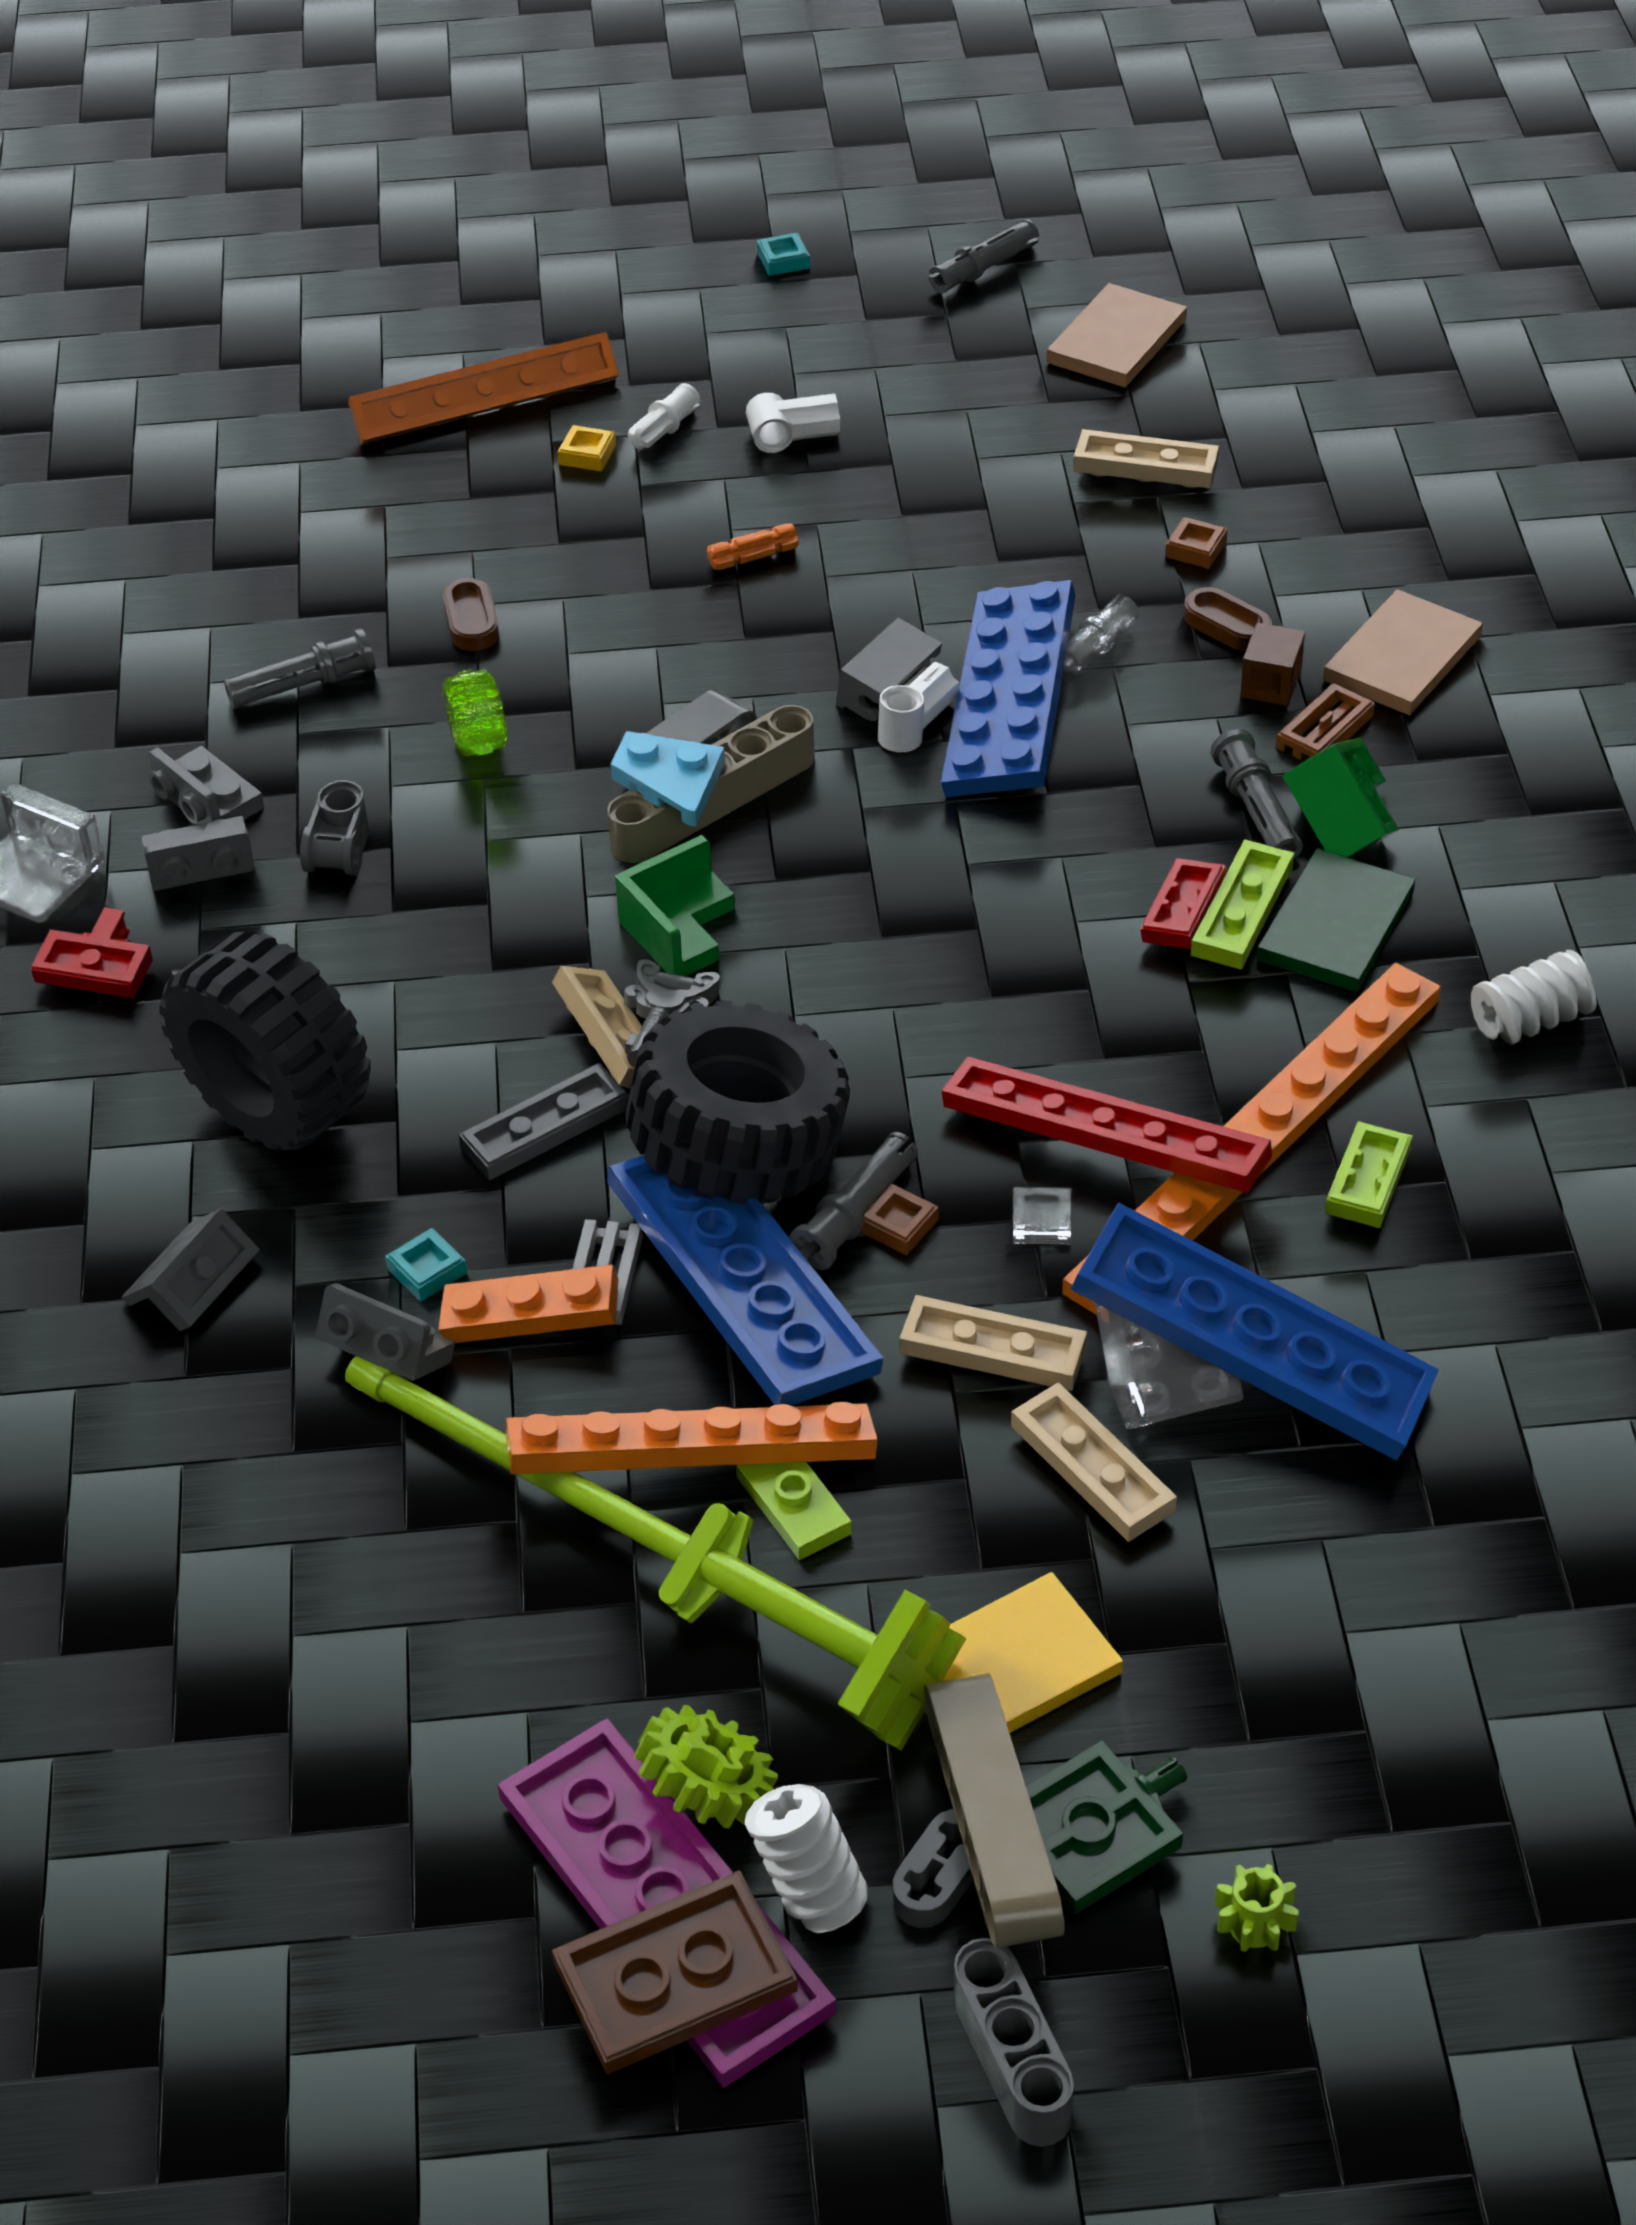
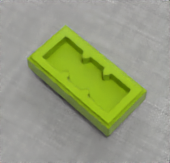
(1368, 1174)
(796, 1505)

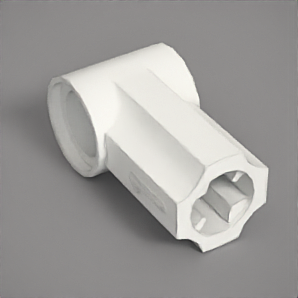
(780, 421)
(912, 706)

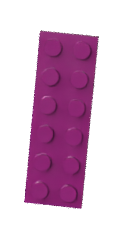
(632, 1852)

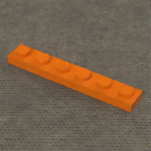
(483, 387)
(689, 1438)

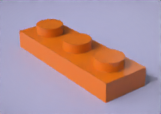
(529, 1304)

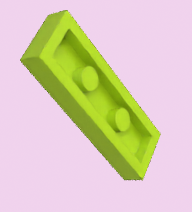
(1242, 904)

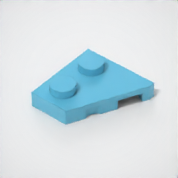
(669, 771)

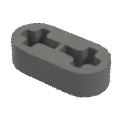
(928, 1860)

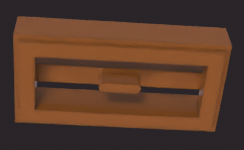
(1332, 727)

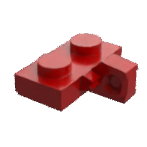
(94, 960)

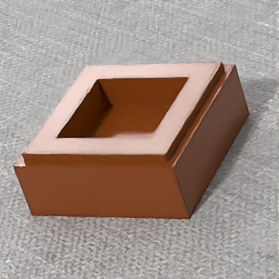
(1196, 542)
(899, 1219)

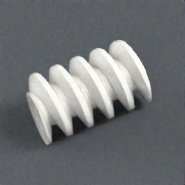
(1534, 997)
(807, 1857)

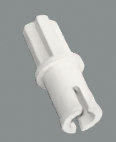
(664, 416)

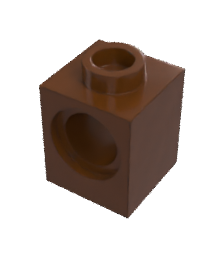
(1272, 664)

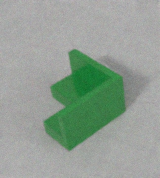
(1341, 797)
(668, 902)

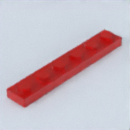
(1108, 1124)

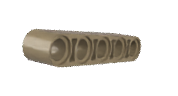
(755, 762)
(993, 1811)

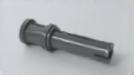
(242, 688)
(1250, 780)
(841, 1215)

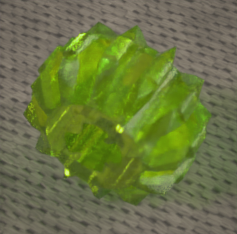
(474, 712)

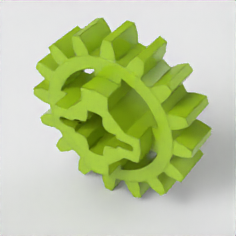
(704, 1765)

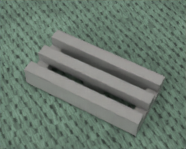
(610, 1238)

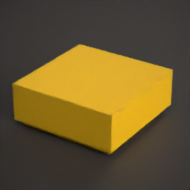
(586, 448)

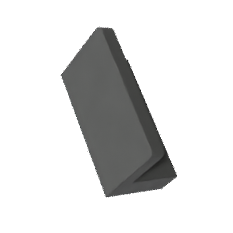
(194, 1268)

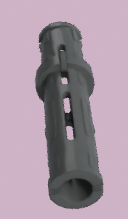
(971, 262)

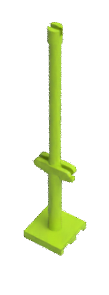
(892, 1666)

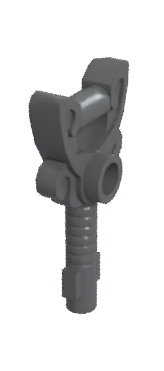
(662, 993)

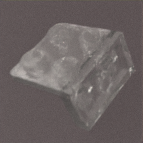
(46, 852)
(1157, 1378)

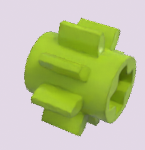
(1256, 1907)

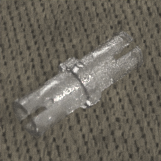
(1099, 633)

